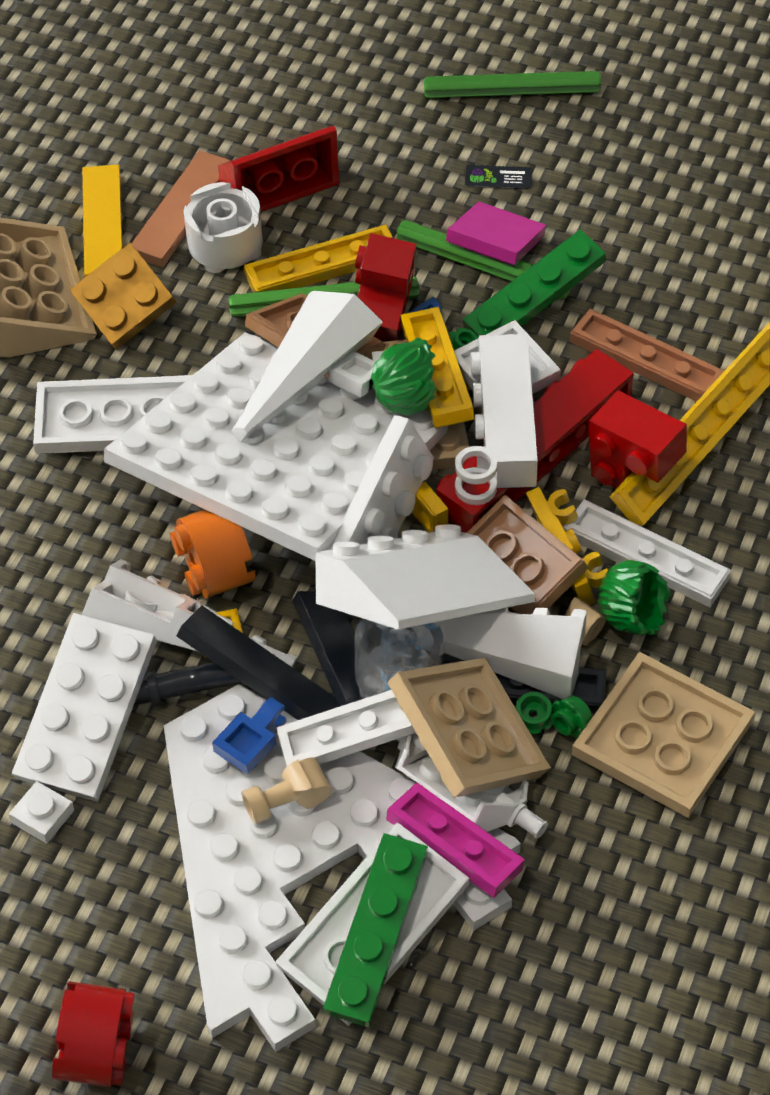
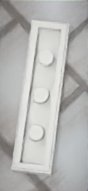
(624, 540)

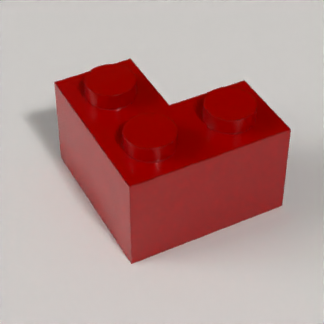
(386, 280)
(635, 439)

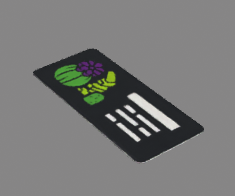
(498, 176)

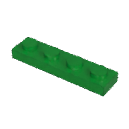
(538, 285)
(375, 930)

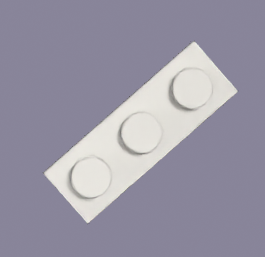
(345, 729)

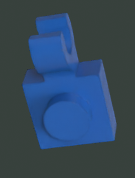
(250, 739)

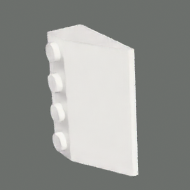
(417, 578)

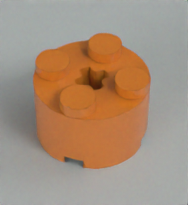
(213, 552)

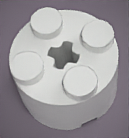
(223, 226)

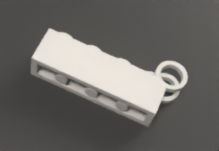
(505, 421)

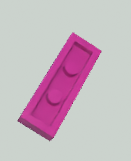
(456, 839)

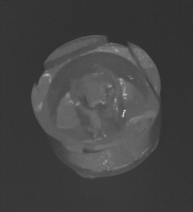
(386, 650)

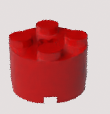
(93, 1034)

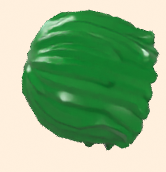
(404, 377)
(633, 597)

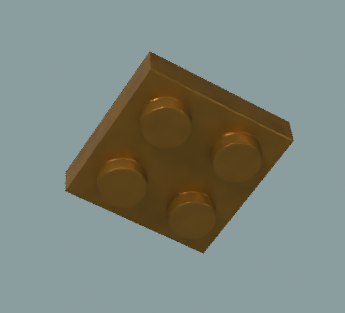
(123, 296)

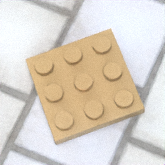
(468, 726)
(663, 734)

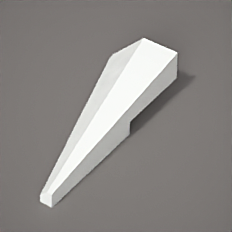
(319, 337)
(149, 607)
(524, 647)

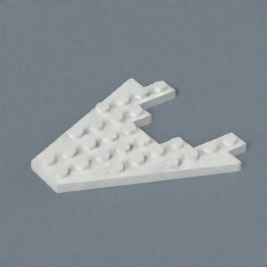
(244, 870)

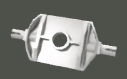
(485, 808)

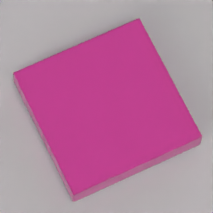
(496, 233)

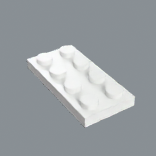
(94, 411)
(388, 485)
(85, 707)
(317, 949)

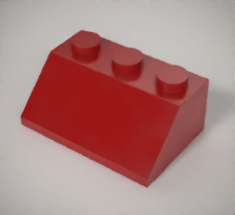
(287, 169)

